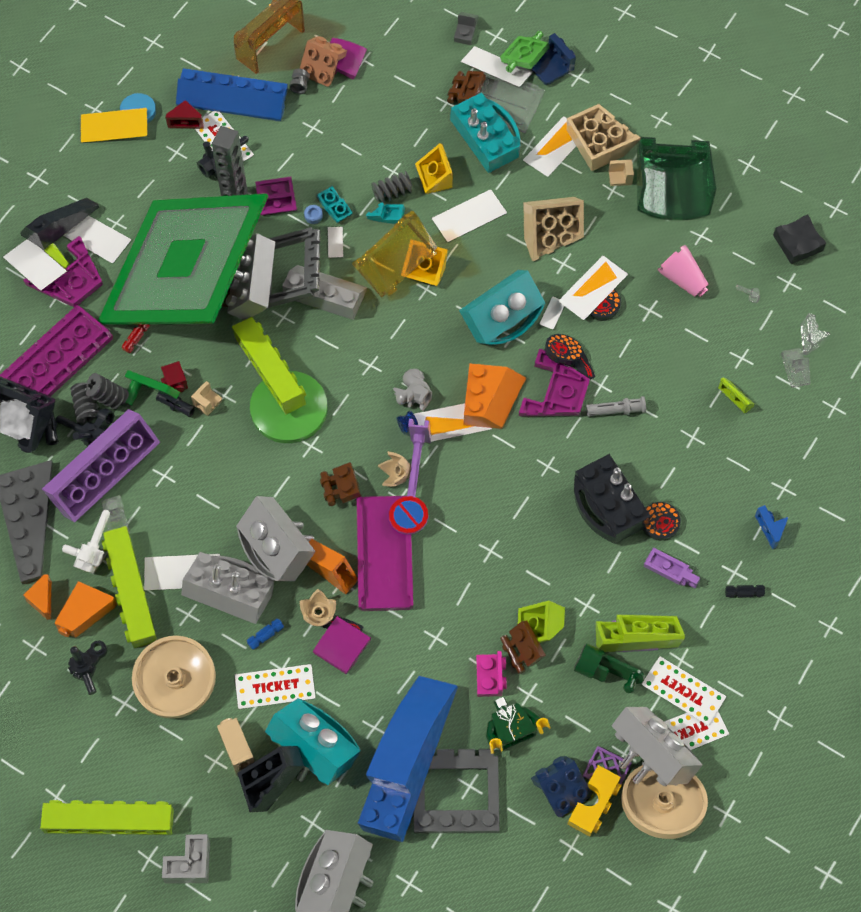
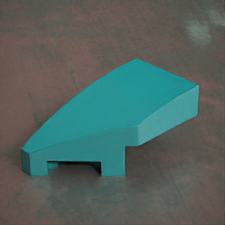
(387, 213)

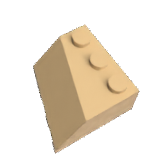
(600, 136)
(552, 224)

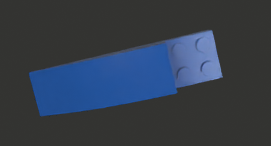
(405, 758)

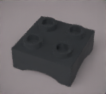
(799, 239)

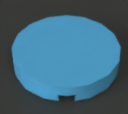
(139, 101)

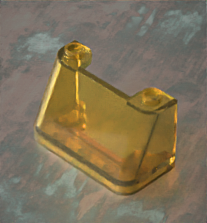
(396, 254)

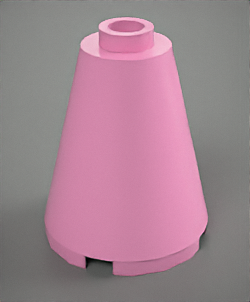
(685, 272)

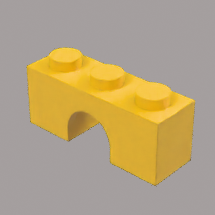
(587, 817)

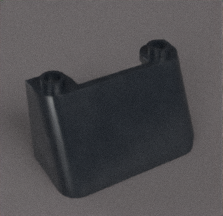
(24, 414)

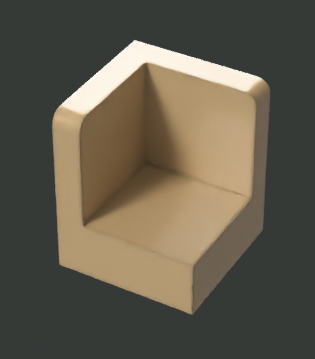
(621, 172)
(206, 399)

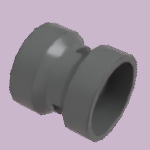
(299, 81)

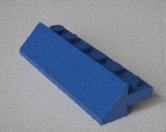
(232, 94)

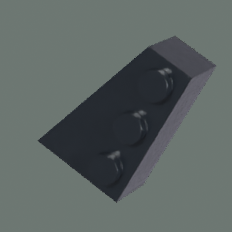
(269, 777)

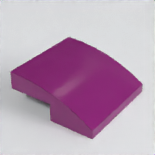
(351, 62)
(280, 195)
(341, 645)

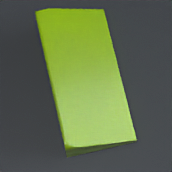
(735, 395)

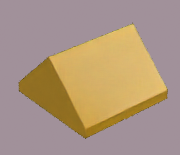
(435, 170)
(431, 270)

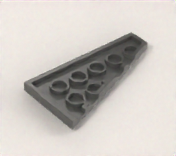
(26, 516)

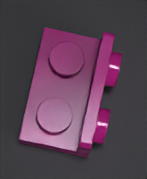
(490, 674)

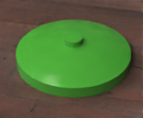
(296, 425)

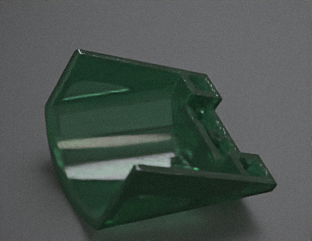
(675, 179)

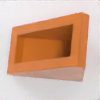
(40, 596)

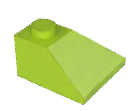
(544, 619)

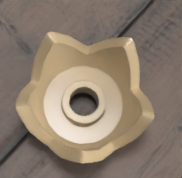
(397, 468)
(318, 601)

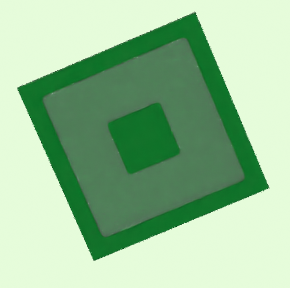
(183, 260)

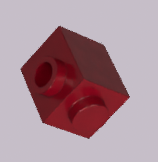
(174, 376)

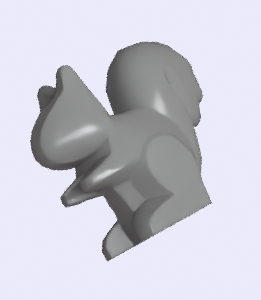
(417, 390)

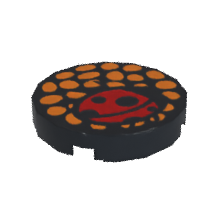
(608, 307)
(563, 349)
(663, 522)

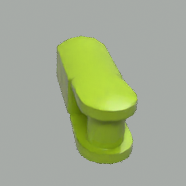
(55, 254)

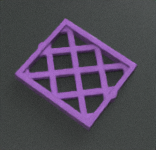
(612, 756)

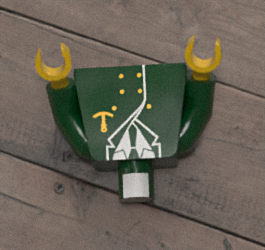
(512, 725)

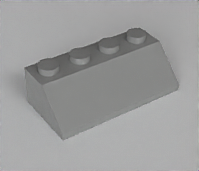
(333, 295)

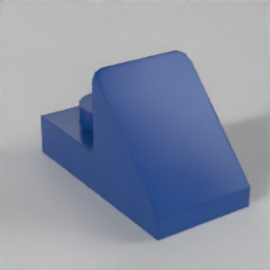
(771, 529)

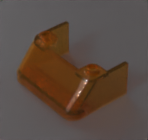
(264, 27)

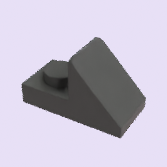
(465, 28)

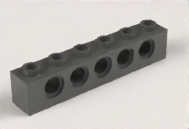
(229, 162)

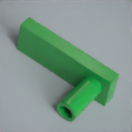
(138, 381)

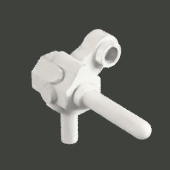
(88, 555)

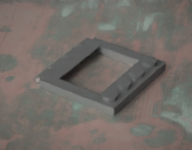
(311, 265)
(461, 820)

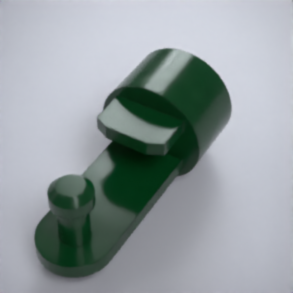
(597, 665)

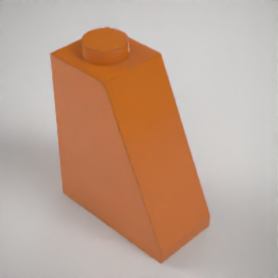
(332, 567)
(83, 610)

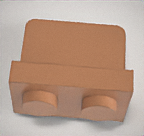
(321, 59)

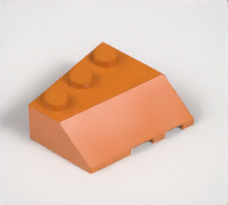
(490, 395)

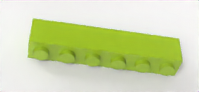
(269, 365)
(129, 586)
(107, 818)

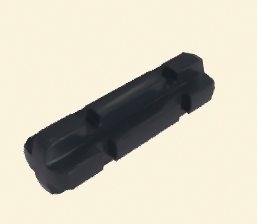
(745, 590)

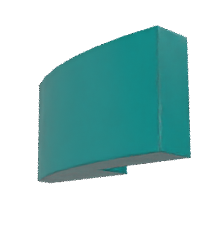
(334, 204)

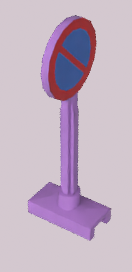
(410, 513)

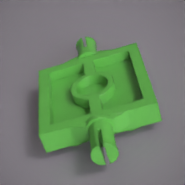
(524, 52)

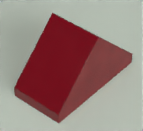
(184, 117)

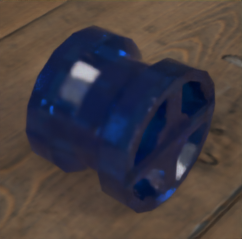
(403, 421)

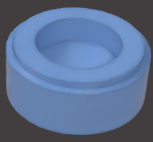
(313, 214)

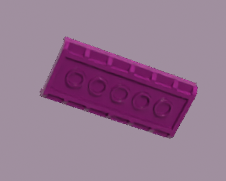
(59, 353)
(383, 558)

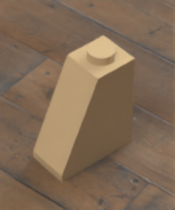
(235, 744)

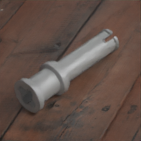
(625, 406)

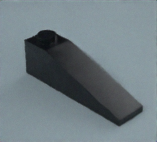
(54, 224)

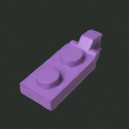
(671, 568)

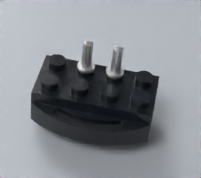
(610, 500)

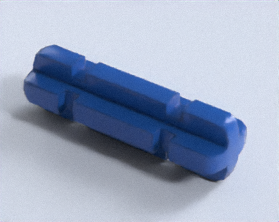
(265, 633)

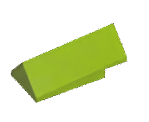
(639, 633)

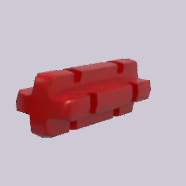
(134, 337)

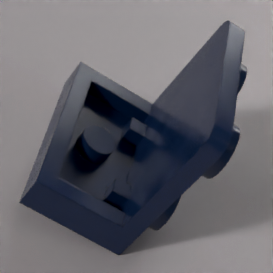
(555, 62)
(562, 785)

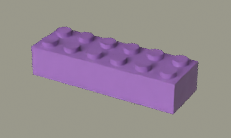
(101, 465)

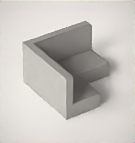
(192, 866)

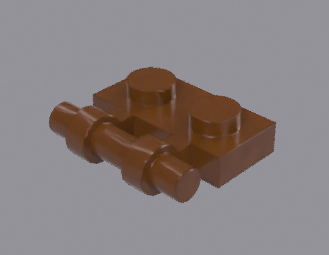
(470, 84)
(346, 483)
(527, 644)

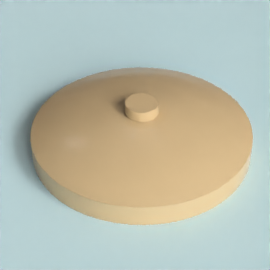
(173, 677)
(663, 810)

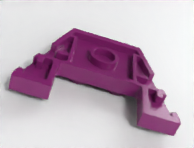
(78, 281)
(564, 393)

